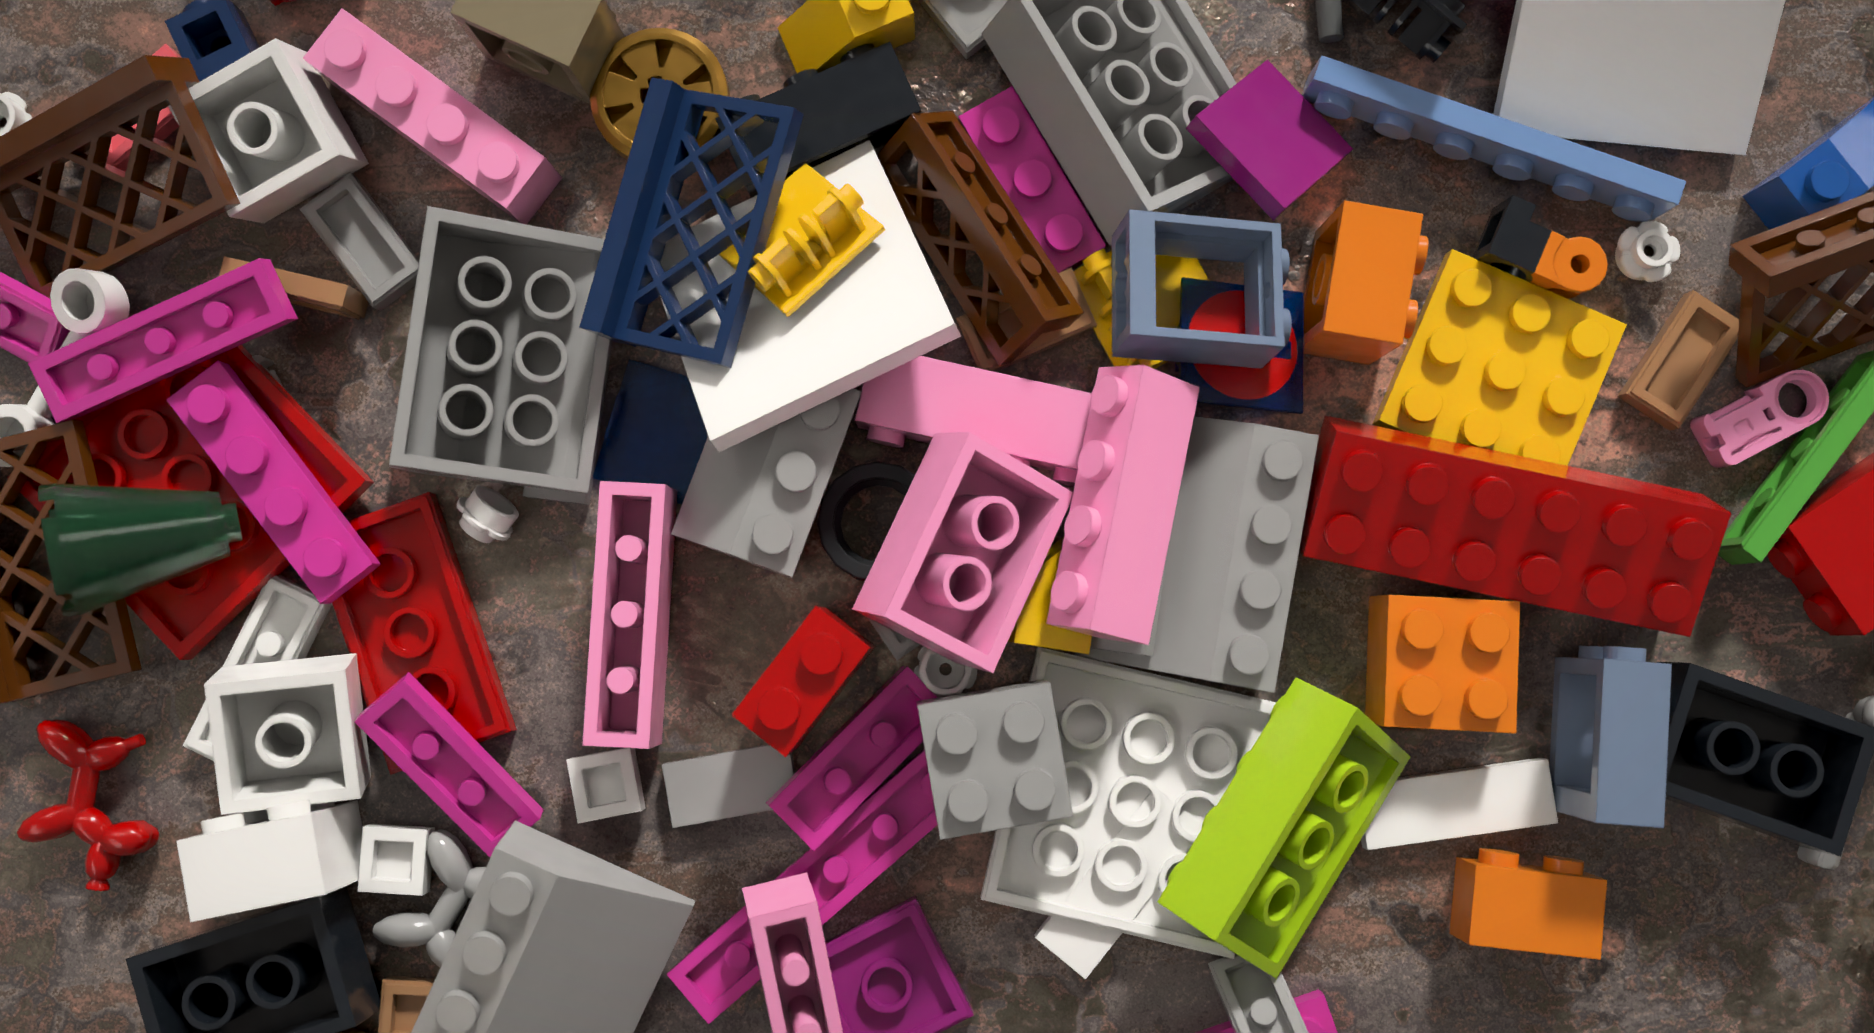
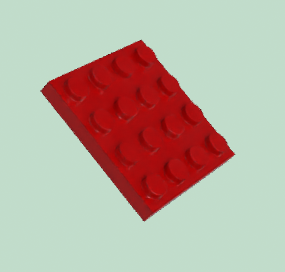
(149, 446)

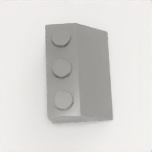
(767, 489)

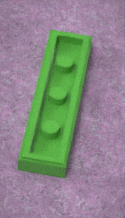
(1802, 467)

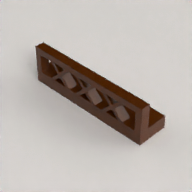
(980, 221)

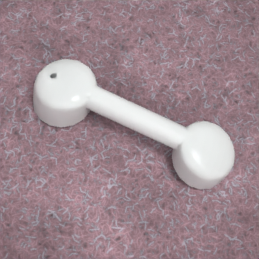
(83, 304)

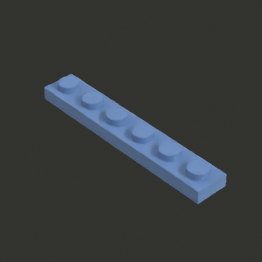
(1510, 147)

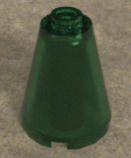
(129, 539)

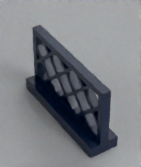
(650, 215)

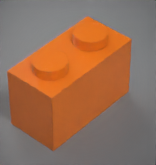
(1528, 906)

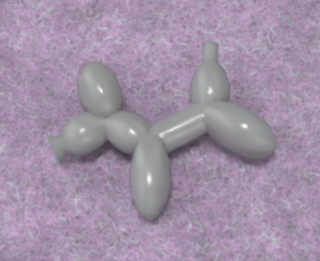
(435, 930)

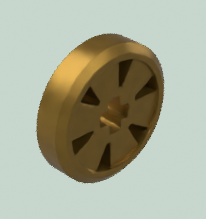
(626, 76)

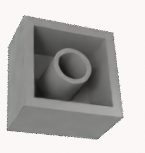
(994, 758)

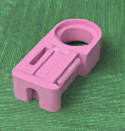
(1757, 419)

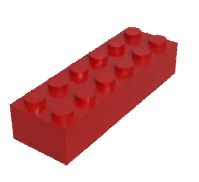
(1511, 526)

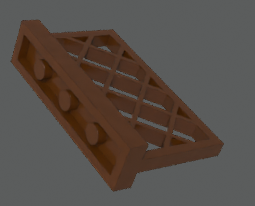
(88, 123)
(1798, 261)
(14, 646)

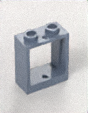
(1190, 236)
(1610, 736)

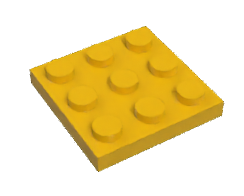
(1500, 364)

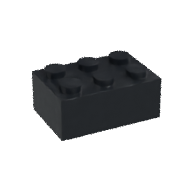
(1764, 759)
(261, 974)

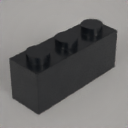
(841, 107)

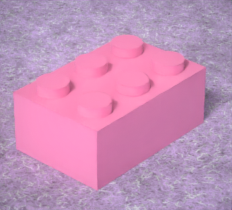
(964, 550)

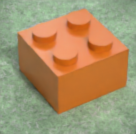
(1362, 282)
(1442, 663)

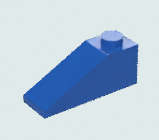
(1822, 175)

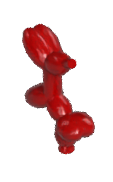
(78, 815)

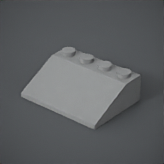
(1115, 96)
(496, 356)
(1231, 555)
(554, 944)

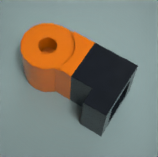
(1538, 253)

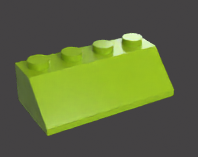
(1285, 826)

